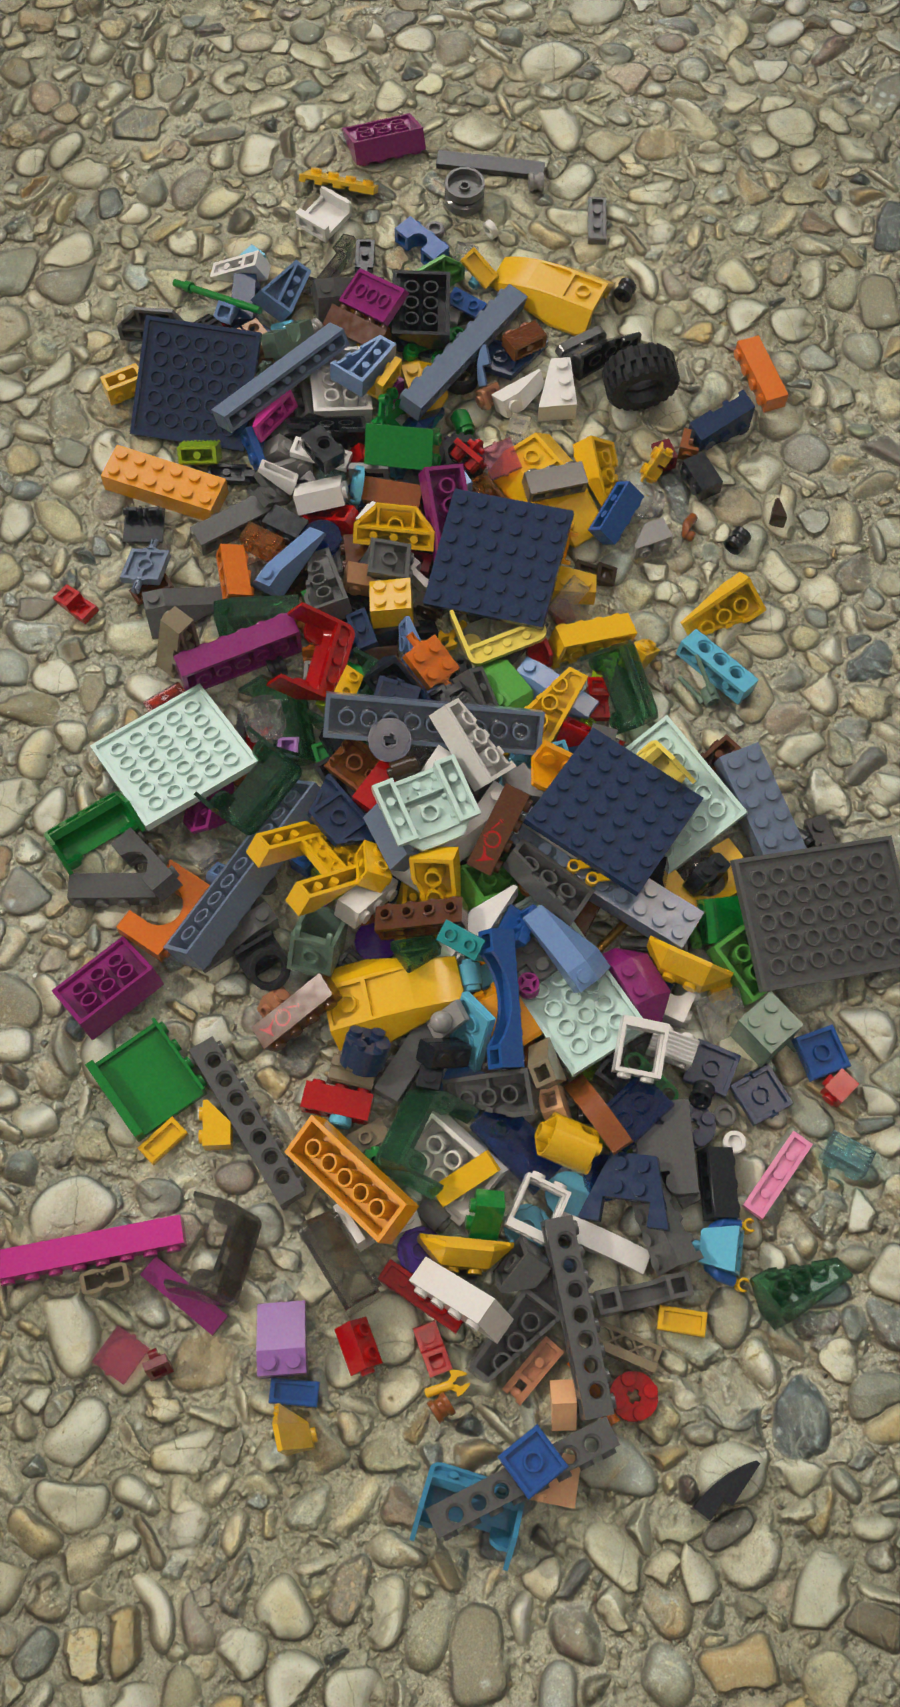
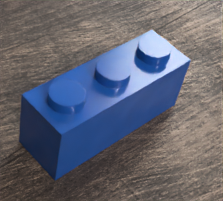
(616, 513)

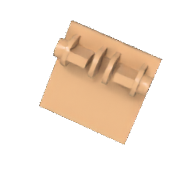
(563, 1492)

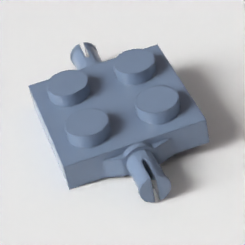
(145, 566)

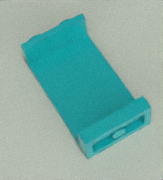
(461, 940)

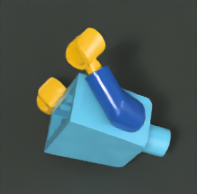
(722, 1250)

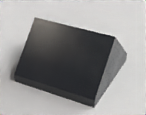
(392, 668)

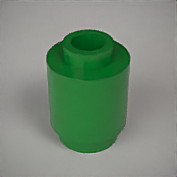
(462, 422)

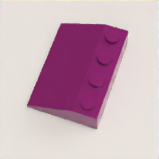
(384, 139)
(108, 987)

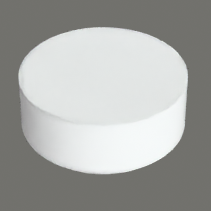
(490, 229)
(736, 1140)

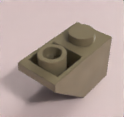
(544, 1065)

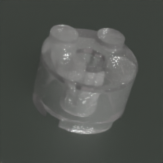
(265, 717)

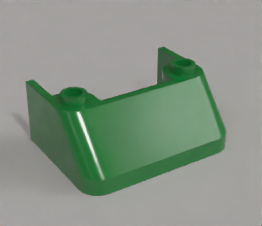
(92, 828)

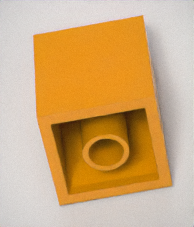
(529, 1027)

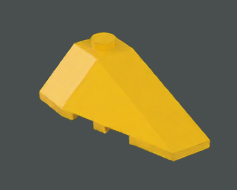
(599, 464)
(728, 605)
(558, 701)
(292, 1432)

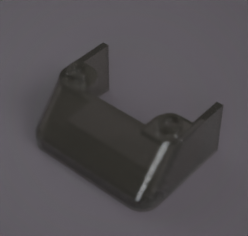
(339, 1262)
(227, 1280)

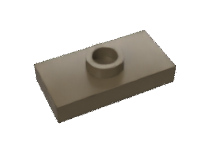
(368, 1135)

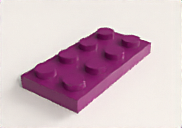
(373, 297)

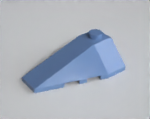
(284, 568)

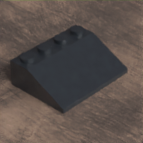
(426, 310)

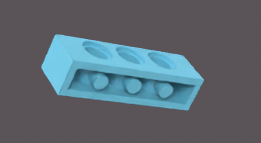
(720, 667)

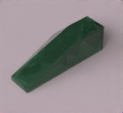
(244, 612)
(793, 1290)

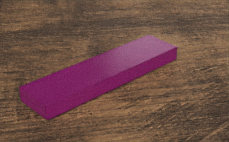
(205, 1314)

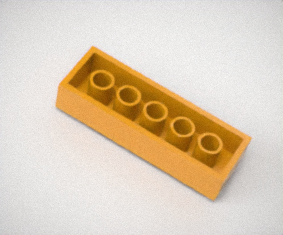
(164, 483)
(351, 1179)

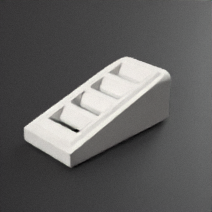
(279, 476)

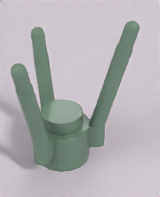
(709, 693)

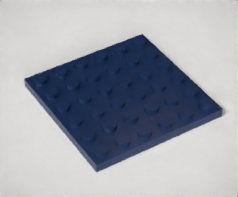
(186, 374)
(498, 558)
(613, 811)

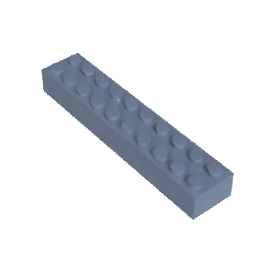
(353, 715)
(235, 888)
(652, 912)

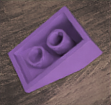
(281, 1340)

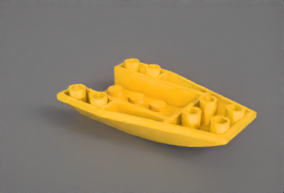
(555, 292)
(538, 453)
(389, 998)

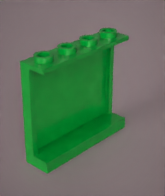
(148, 1080)

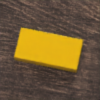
(479, 268)
(162, 1140)
(681, 1321)

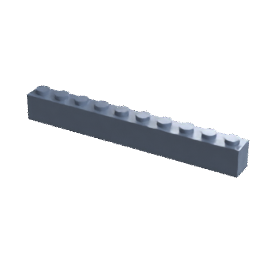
(462, 352)

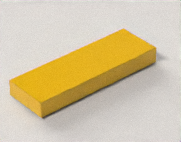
(467, 1177)

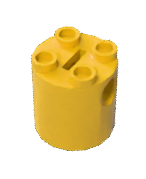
(567, 1142)

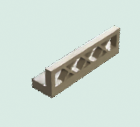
(621, 1354)

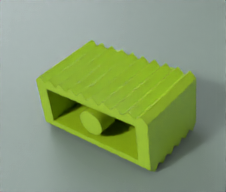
(199, 452)

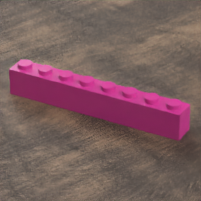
(92, 1248)

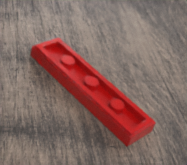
(397, 1280)

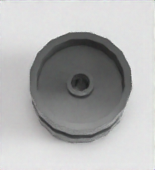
(464, 191)

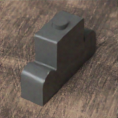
(675, 1149)

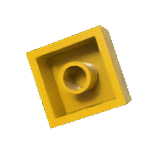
(390, 602)

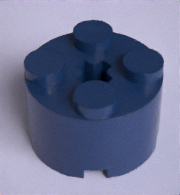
(365, 1051)

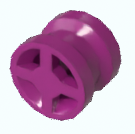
(526, 980)

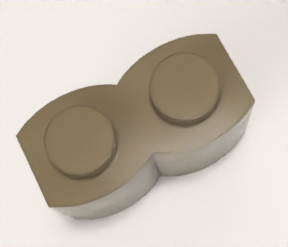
(100, 1282)

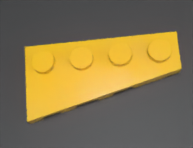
(339, 182)

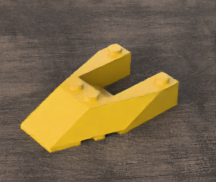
(300, 839)

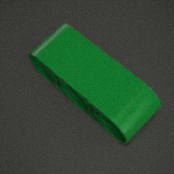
(647, 1066)

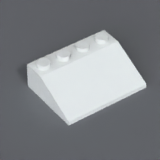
(334, 399)
(448, 1149)

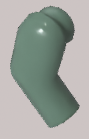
(263, 366)

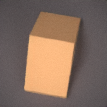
(563, 1405)

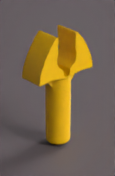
(451, 636)
(448, 1385)

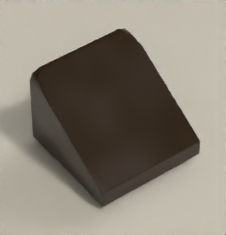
(778, 514)

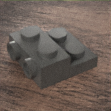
(389, 559)

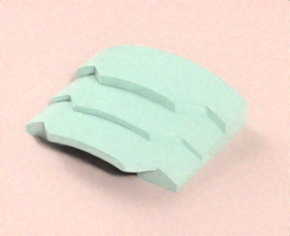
(428, 805)

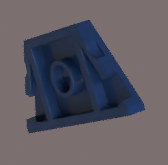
(338, 816)

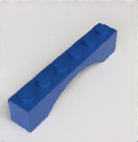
(506, 1044)

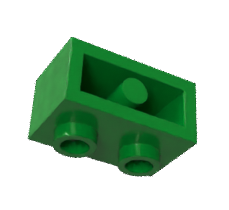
(485, 1214)

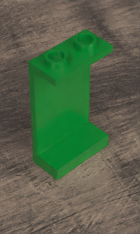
(402, 446)
(719, 918)

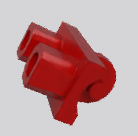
(462, 450)

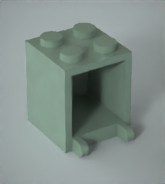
(317, 942)
(766, 1030)

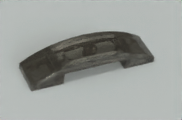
(343, 249)

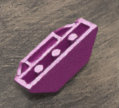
(200, 818)
(639, 981)

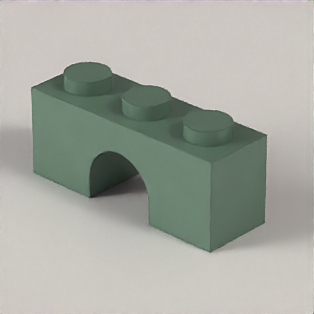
(281, 341)

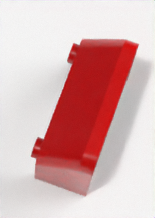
(330, 656)

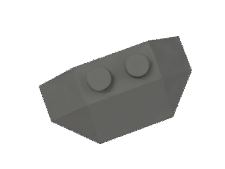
(132, 325)

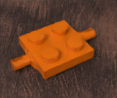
(430, 661)

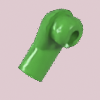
(695, 939)

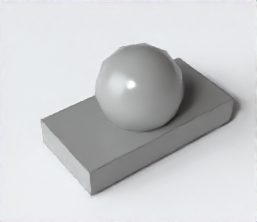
(448, 1020)

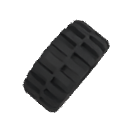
(640, 376)

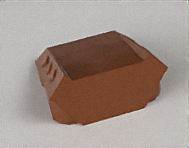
(352, 763)

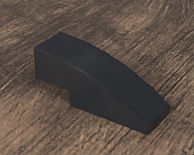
(725, 1490)

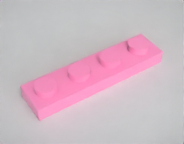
(777, 1175)

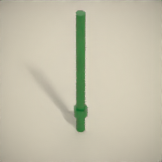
(190, 287)

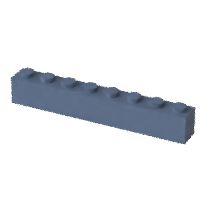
(280, 377)

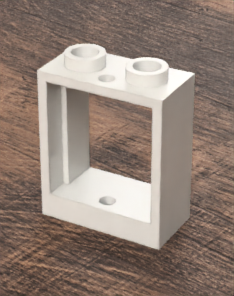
(645, 1025)
(538, 1180)

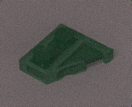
(415, 951)

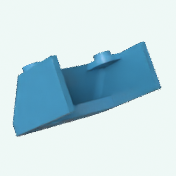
(447, 1480)

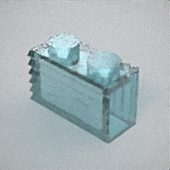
(847, 1155)

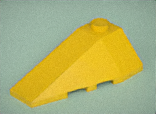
(436, 873)

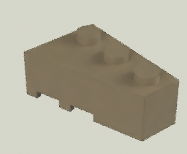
(175, 635)

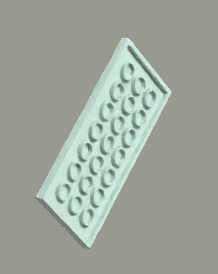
(583, 1023)

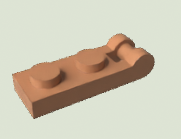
(533, 1369)

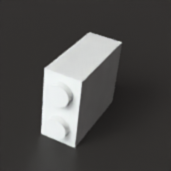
(320, 495)

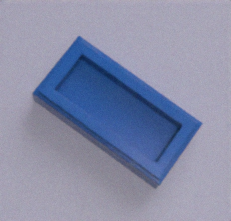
(294, 1392)

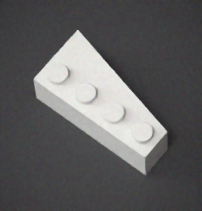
(474, 751)
(461, 1299)

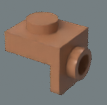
(484, 398)
(272, 1000)

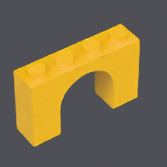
(730, 852)

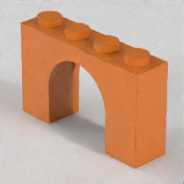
(154, 937)

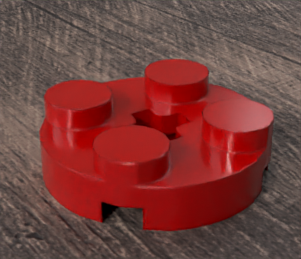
(646, 1390)

